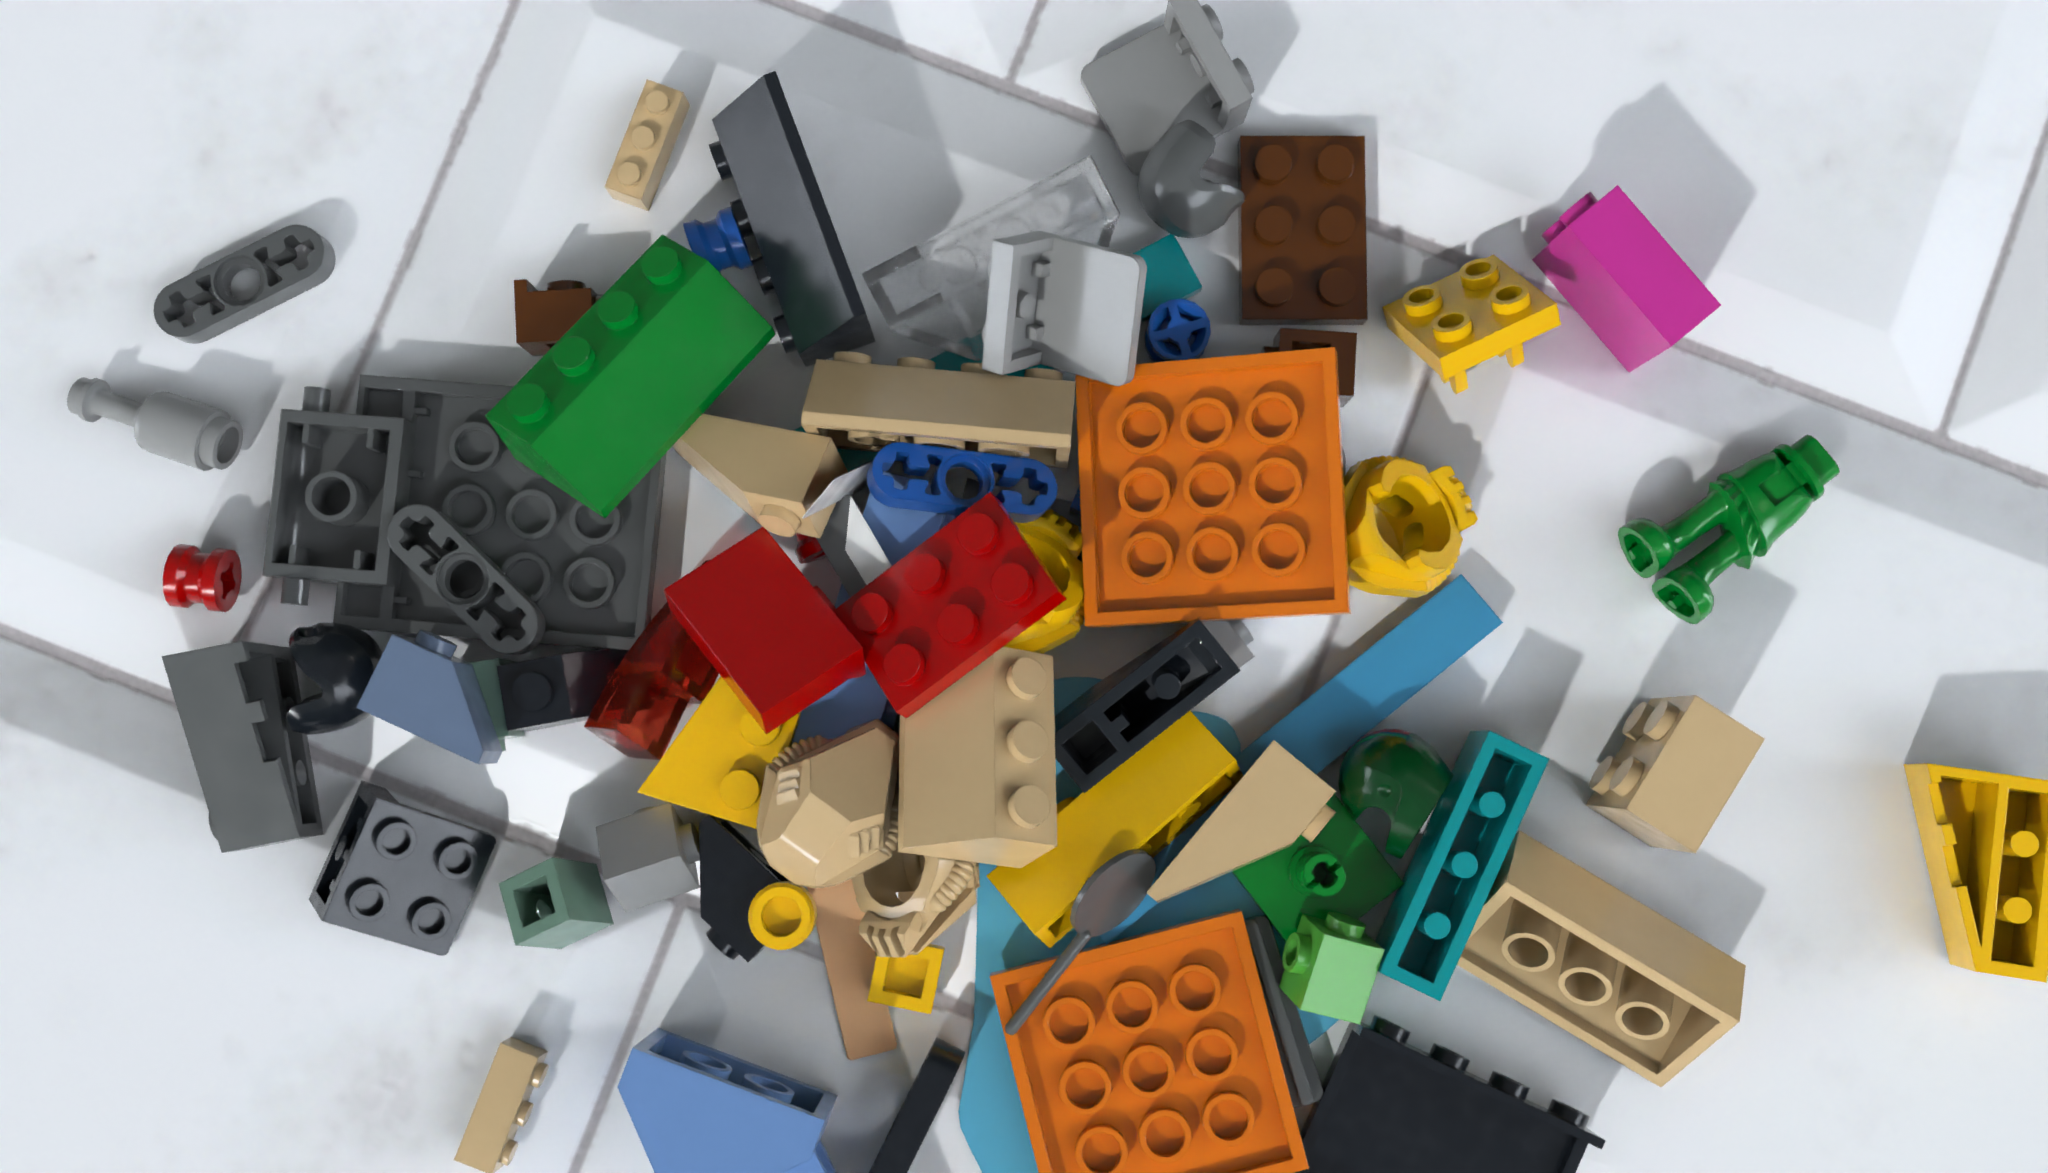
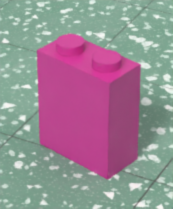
(1623, 278)

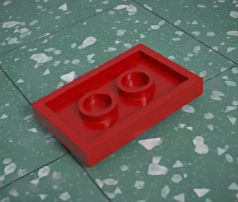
(949, 605)

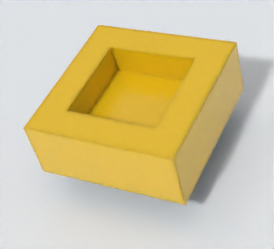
(907, 980)

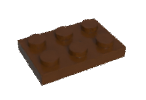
(1302, 230)

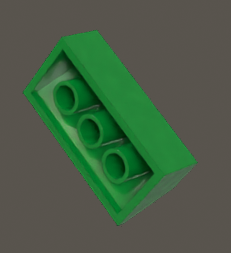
(630, 376)

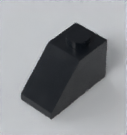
(555, 688)
(729, 880)

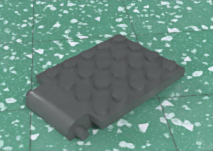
(434, 447)

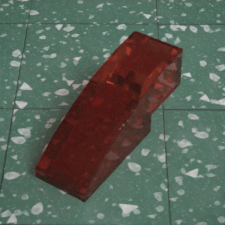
(652, 689)

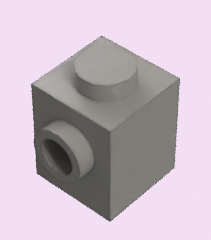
(648, 856)

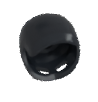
(341, 663)

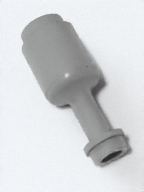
(164, 424)

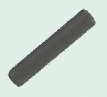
(1287, 1026)

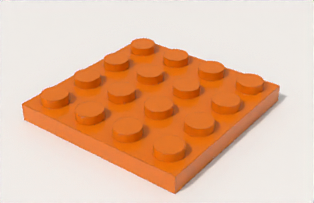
(1213, 491)
(1153, 1057)

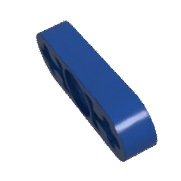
(917, 461)

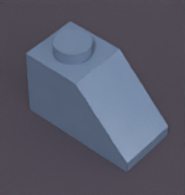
(432, 696)

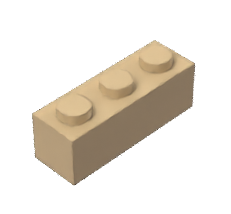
(647, 145)
(502, 1106)

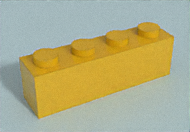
(1133, 807)

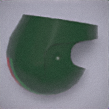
(1397, 775)

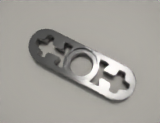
(212, 320)
(445, 535)

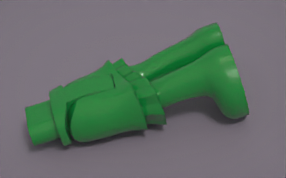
(1753, 511)

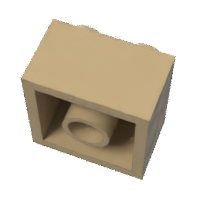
(1673, 771)

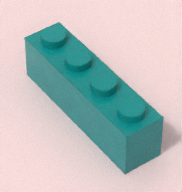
(1458, 861)

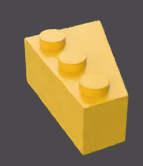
(719, 759)
(1986, 865)

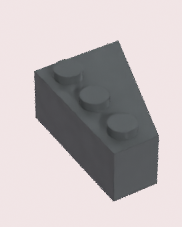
(242, 745)

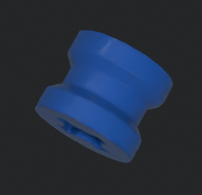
(719, 241)
(1176, 322)

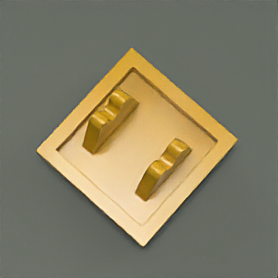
(1471, 318)

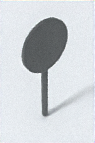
(1099, 907)

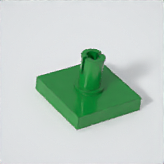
(1331, 874)

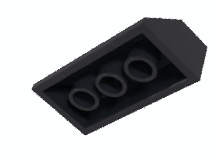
(790, 224)

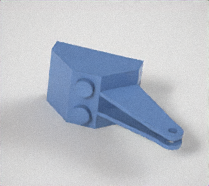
(721, 1112)

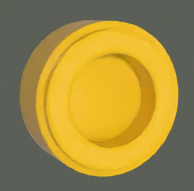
(782, 915)

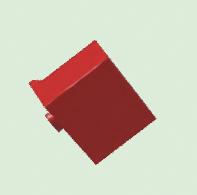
(766, 629)

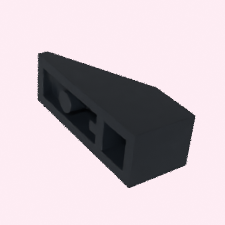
(1139, 703)

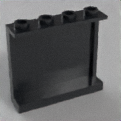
(1424, 1113)

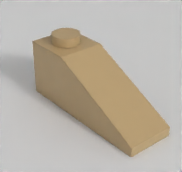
(765, 470)
(1256, 819)

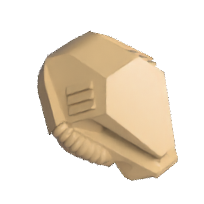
(831, 806)
(929, 901)

